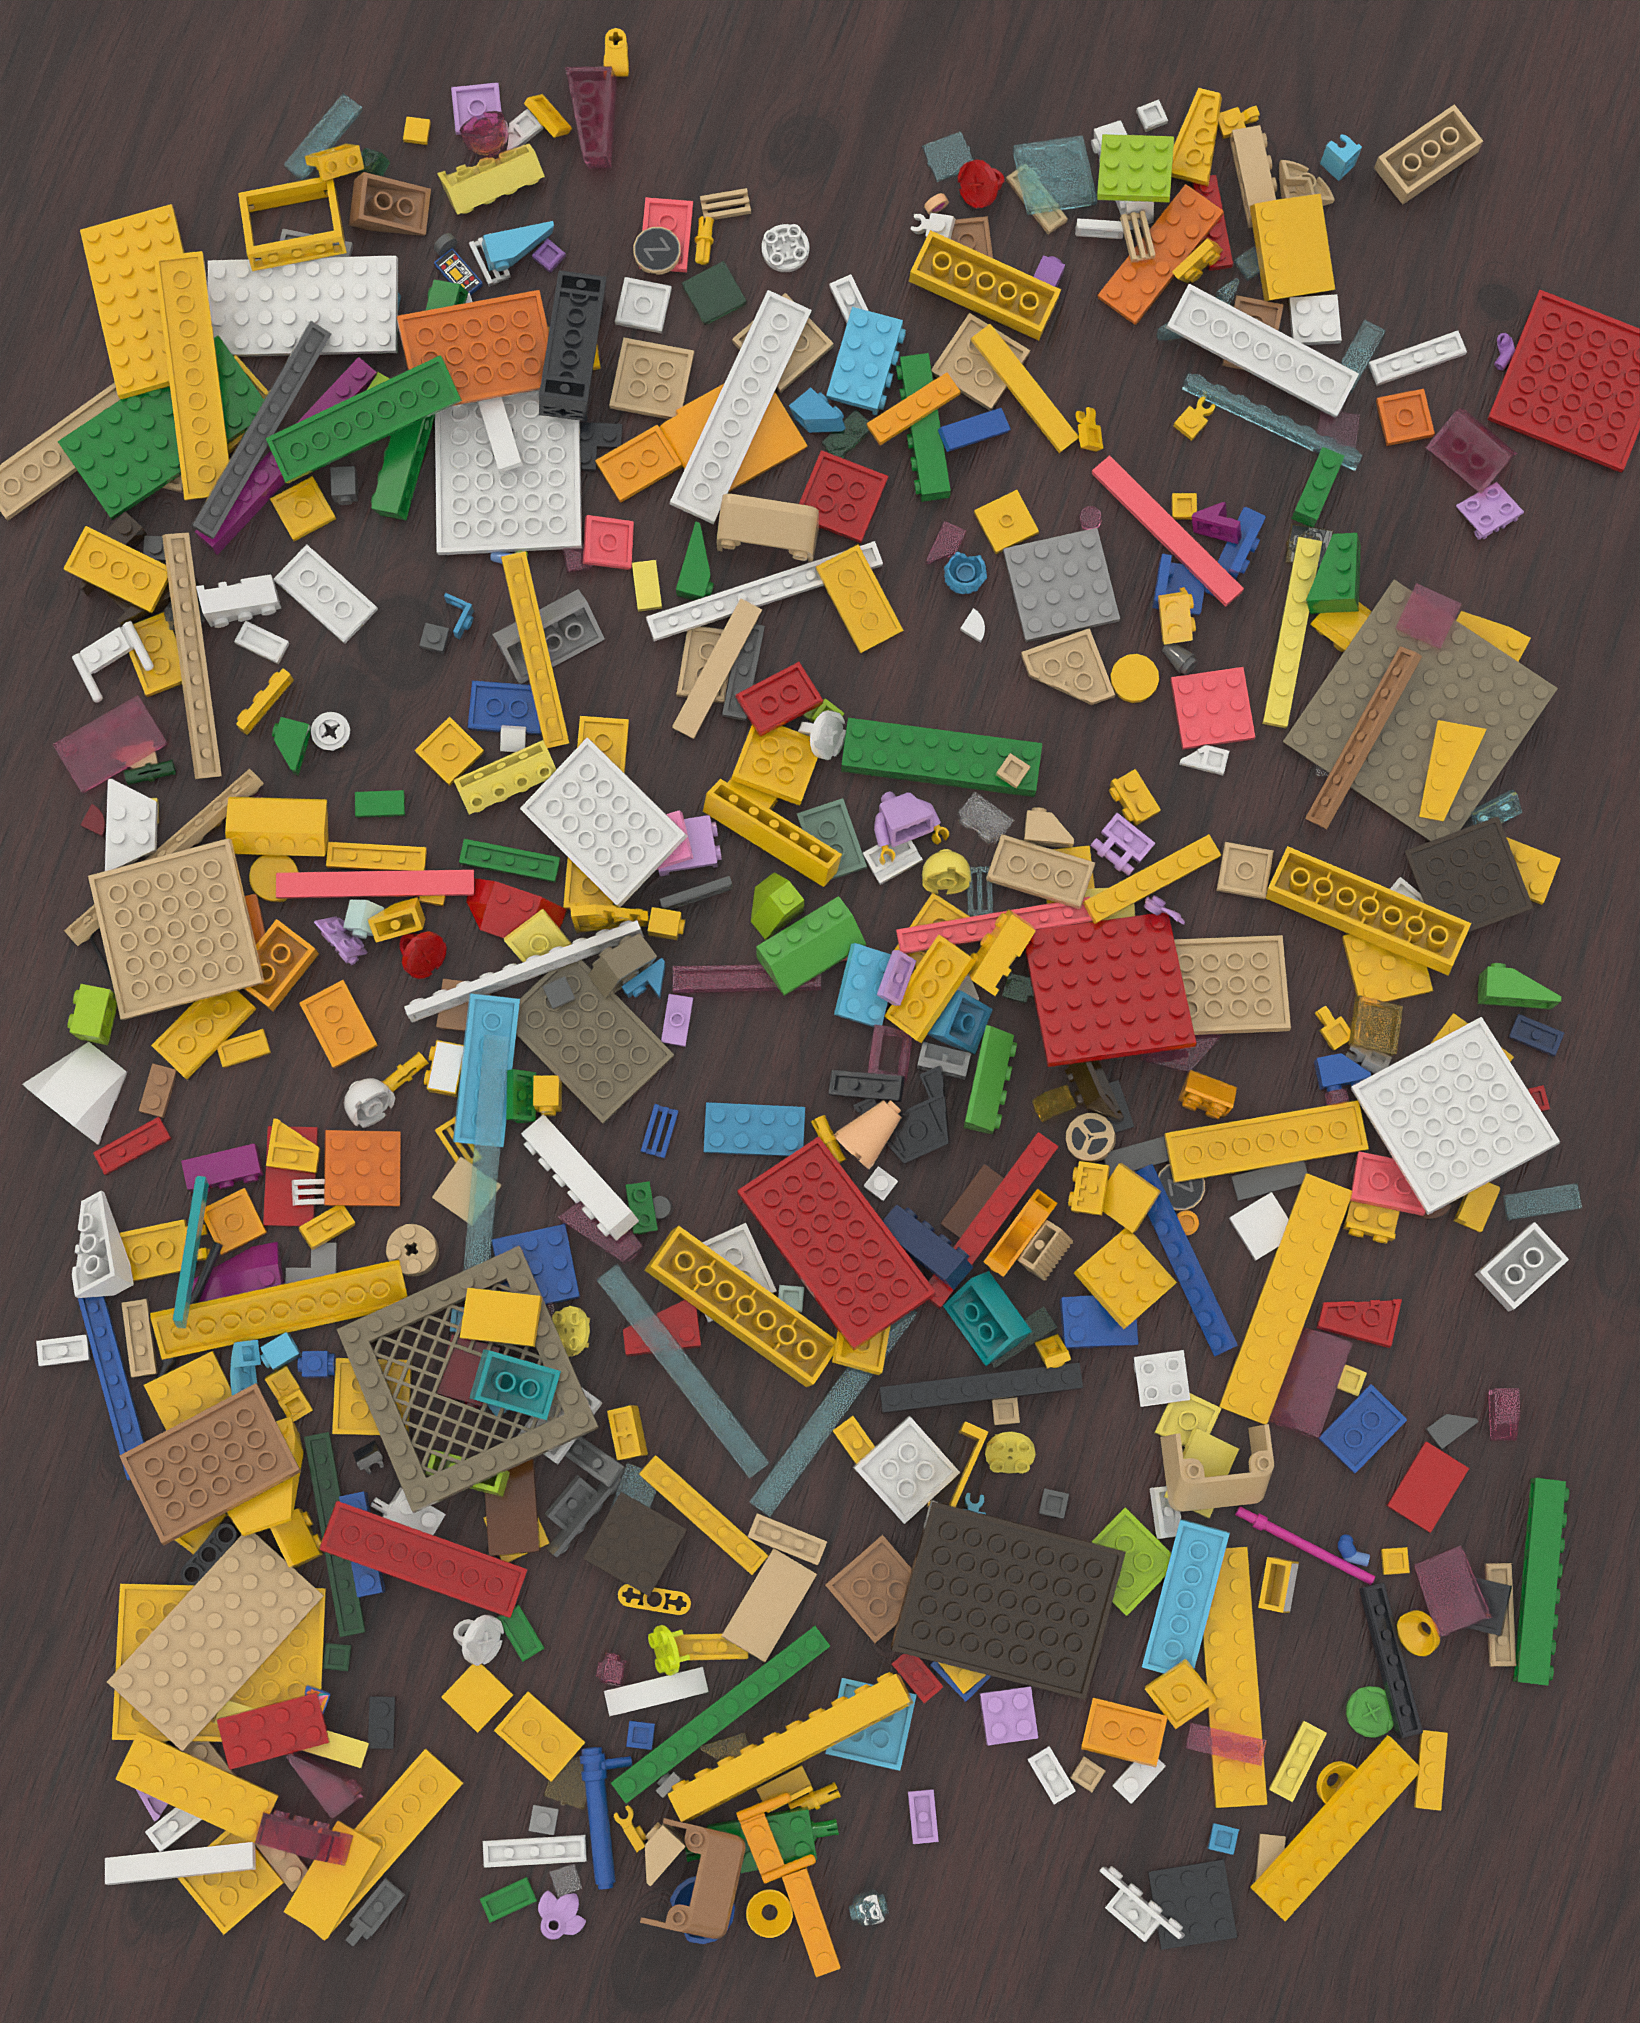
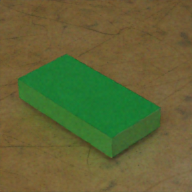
(380, 803)
(521, 1634)
(508, 1899)

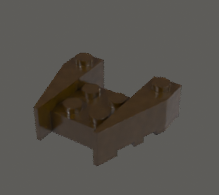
(131, 534)

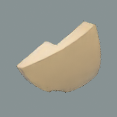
(1297, 182)

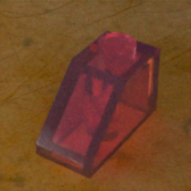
(1504, 1413)

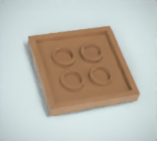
(873, 1588)

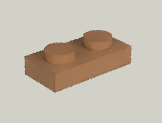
(158, 1090)

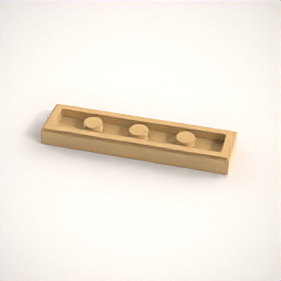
(1502, 1647)

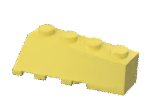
(491, 178)

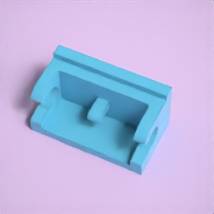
(1340, 160)

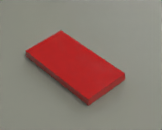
(278, 1189)

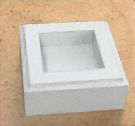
(1152, 115)
(512, 738)

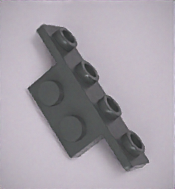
(574, 1509)

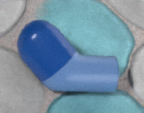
(1350, 1553)

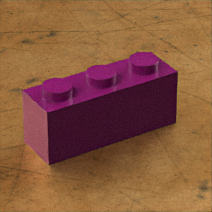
(224, 1167)

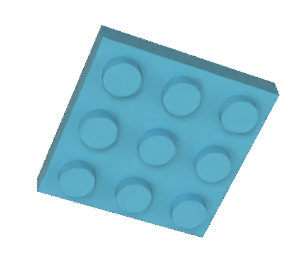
(880, 1743)

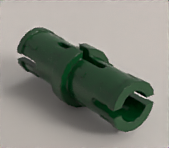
(166, 768)

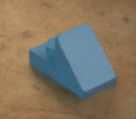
(652, 975)

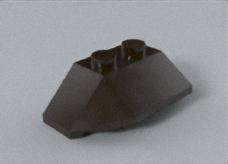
(1094, 1089)

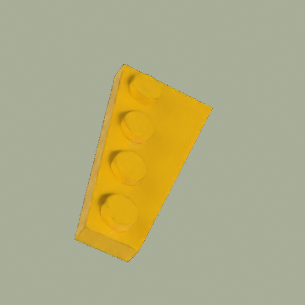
(1197, 138)
(1449, 761)

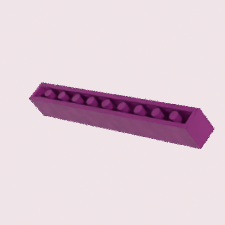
(266, 476)

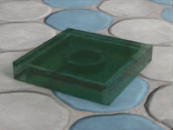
(714, 293)

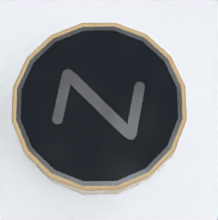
(657, 250)
(1182, 1194)

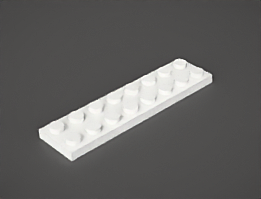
(1262, 350)

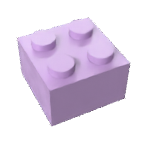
(1008, 1715)

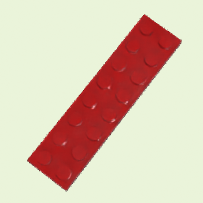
(422, 1559)

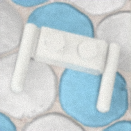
(107, 651)

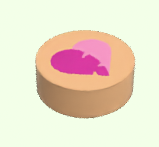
(936, 203)

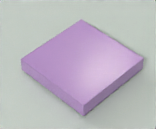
(474, 101)

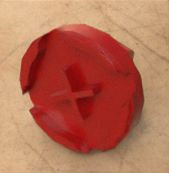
(979, 183)
(422, 953)

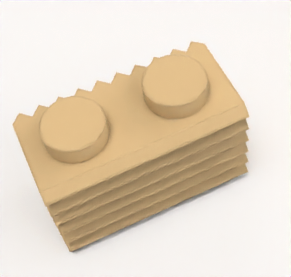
(1045, 1250)

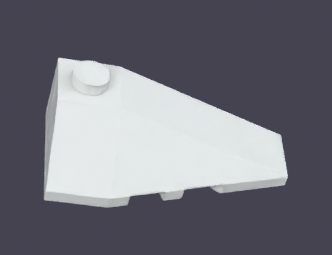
(101, 1258)

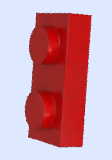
(917, 1676)

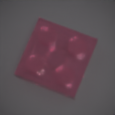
(1428, 616)

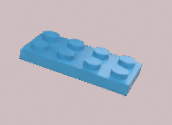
(753, 1129)

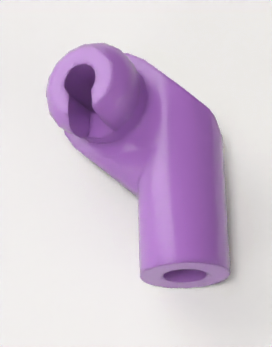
(1506, 349)

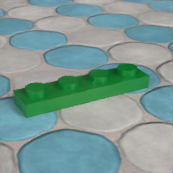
(509, 860)

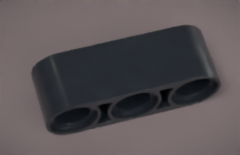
(198, 1559)

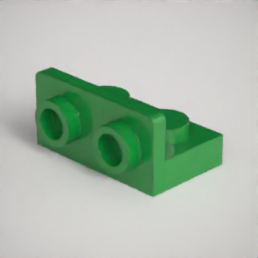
(520, 1096)

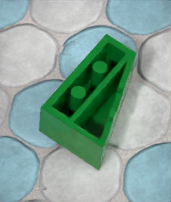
(1337, 577)

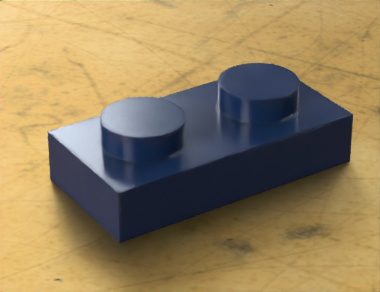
(1536, 1035)

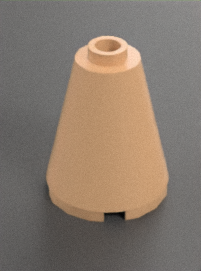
(870, 1132)

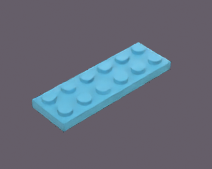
(484, 1017)
(1185, 1596)

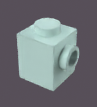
(357, 917)

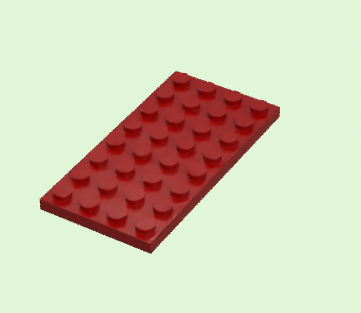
(836, 1243)

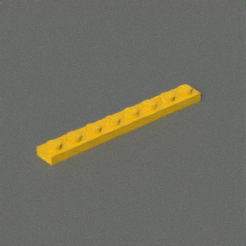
(535, 649)

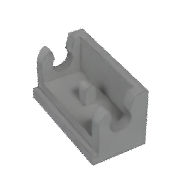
(952, 1061)

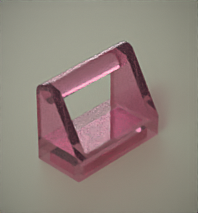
(878, 1033)

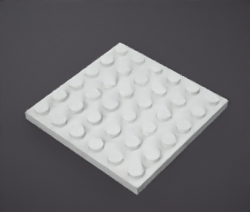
(1455, 1115)

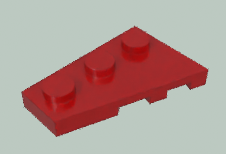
(1363, 1321)

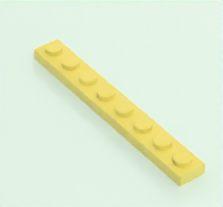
(1291, 633)

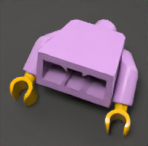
(903, 820)

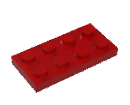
(273, 1730)

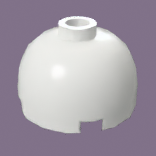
(367, 1101)

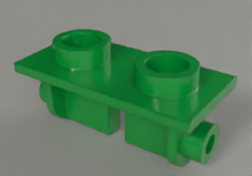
(641, 1204)

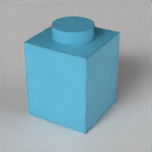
(280, 1352)

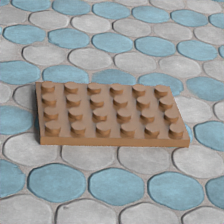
(210, 1464)

